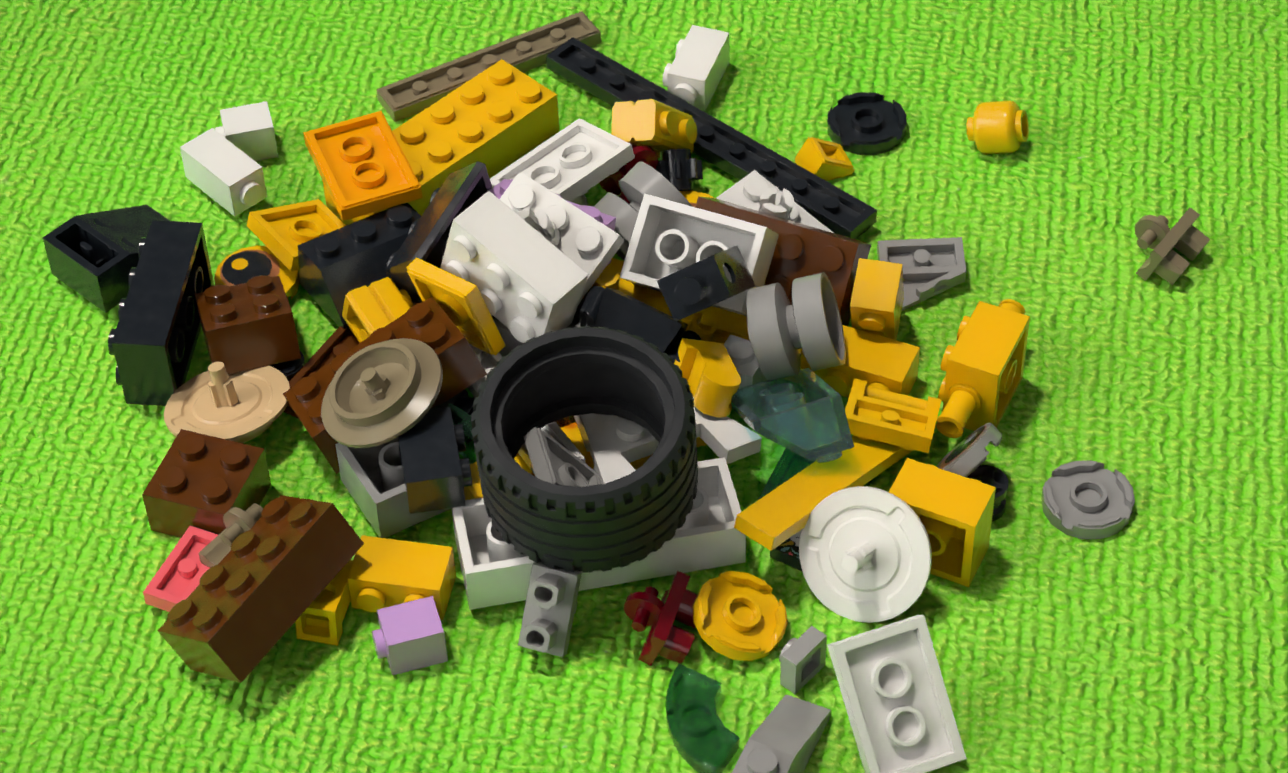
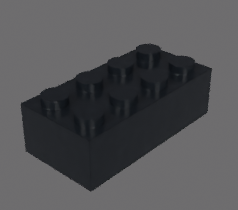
(160, 313)

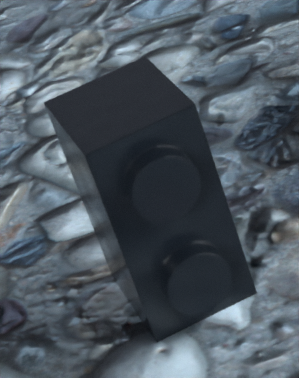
(432, 463)

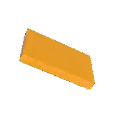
(362, 165)

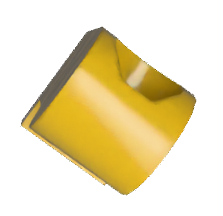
(709, 374)
(325, 615)

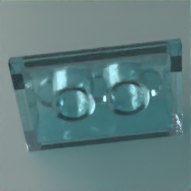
(797, 414)

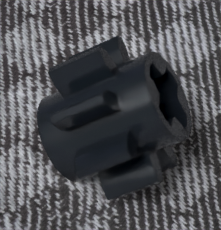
(680, 168)

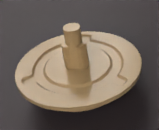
(228, 405)

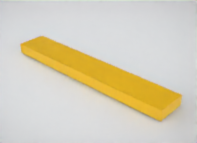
(788, 506)

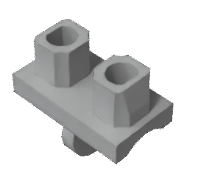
(549, 609)

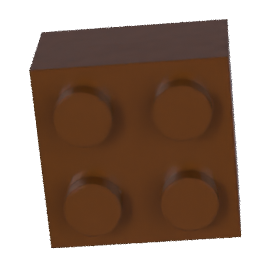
(248, 324)
(202, 482)

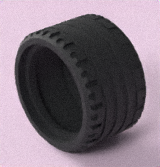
(580, 375)

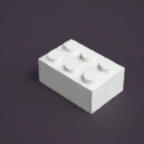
(679, 235)
(515, 268)

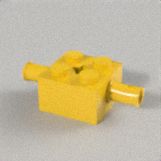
(983, 367)

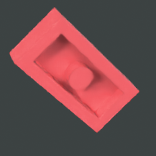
(180, 571)

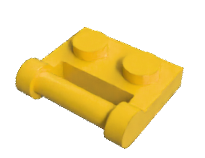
(891, 417)

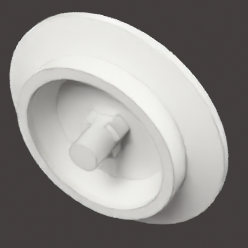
(865, 554)

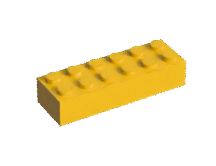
(483, 120)

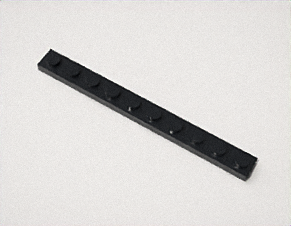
(716, 140)

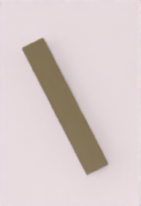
(522, 52)

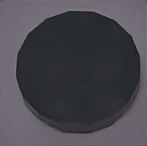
(866, 123)

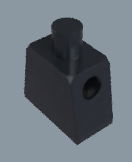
(705, 283)

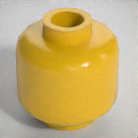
(998, 127)

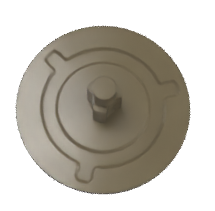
(381, 392)

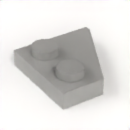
(928, 265)

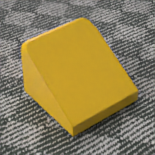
(824, 159)

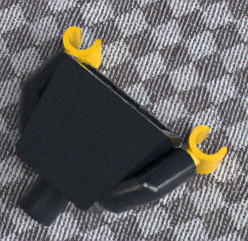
(615, 310)

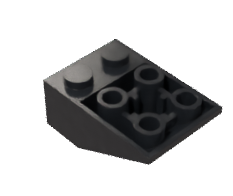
(98, 251)

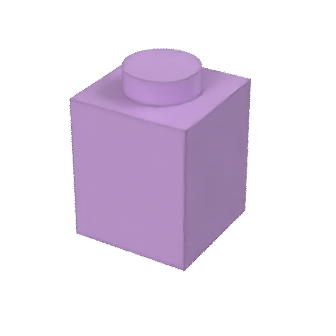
(410, 636)

